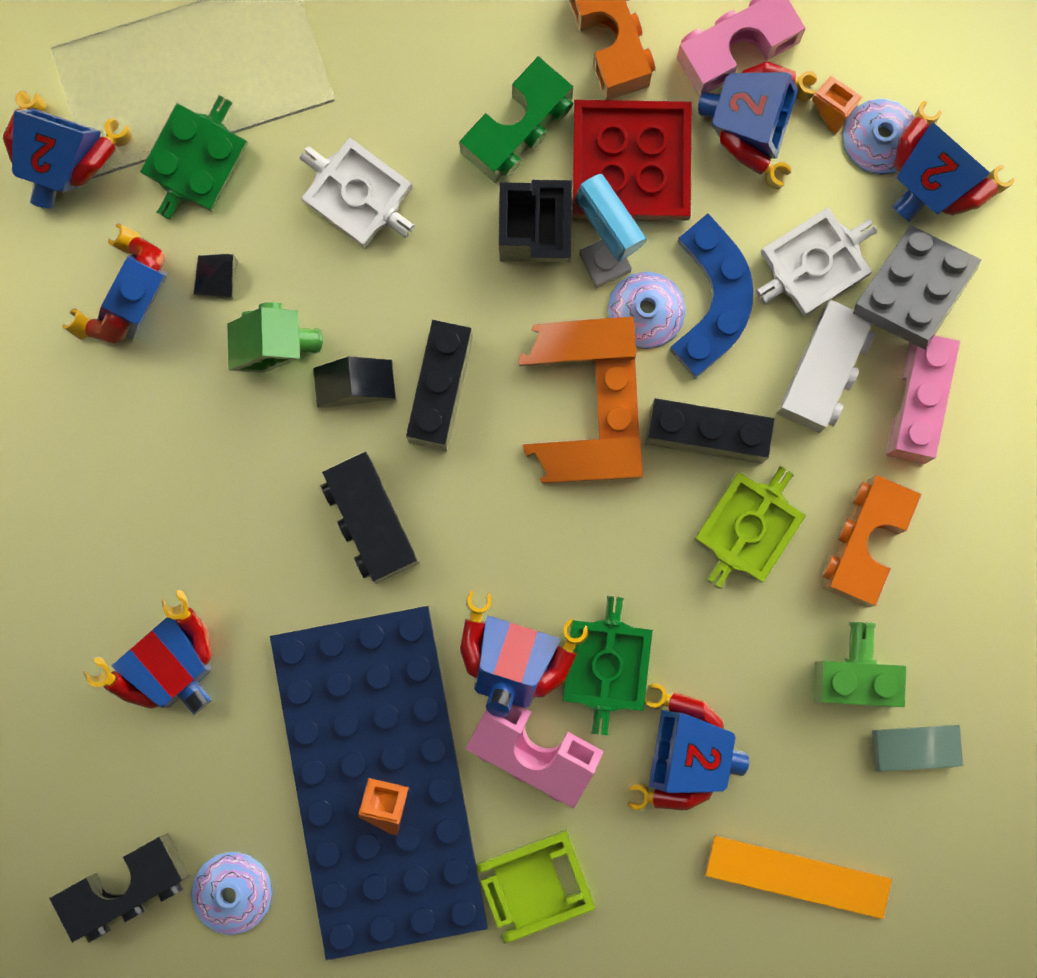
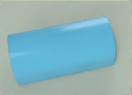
(609, 217)

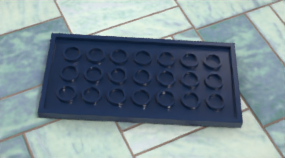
(374, 706)

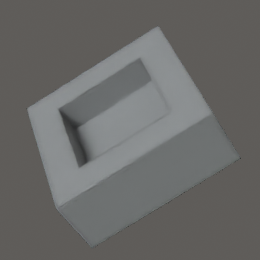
(602, 265)

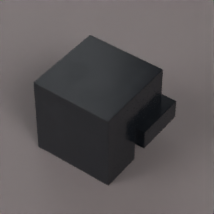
(535, 221)

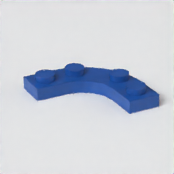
(730, 291)

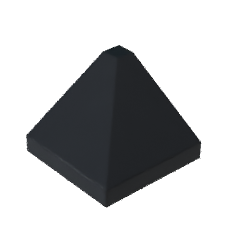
(216, 275)

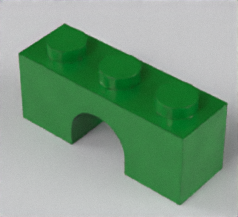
(496, 146)

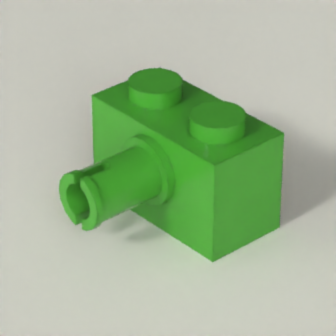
(269, 339)
(860, 677)

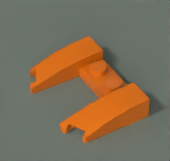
(613, 349)

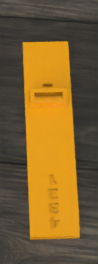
(798, 877)

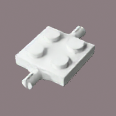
(357, 192)
(816, 261)

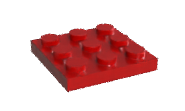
(639, 151)

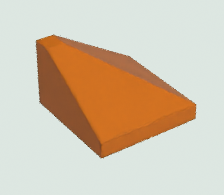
(835, 103)
(383, 805)

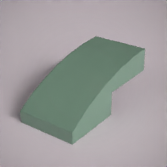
(917, 748)

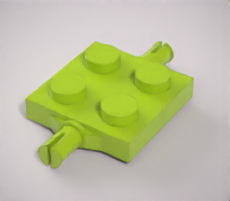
(750, 527)

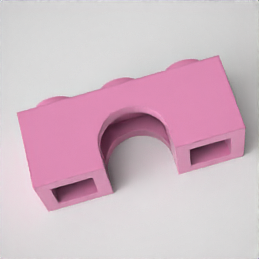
(766, 24)
(921, 416)
(557, 771)

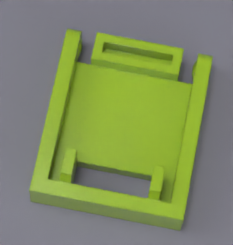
(529, 889)

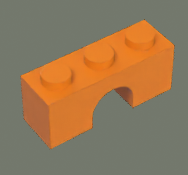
(624, 64)
(853, 570)

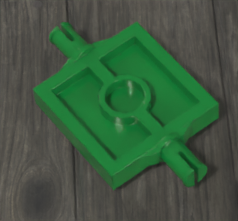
(194, 157)
(609, 666)

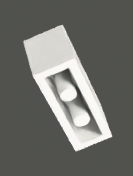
(826, 368)

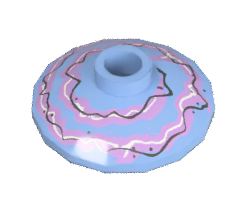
(863, 141)
(650, 328)
(249, 882)

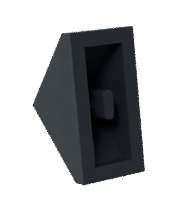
(354, 381)

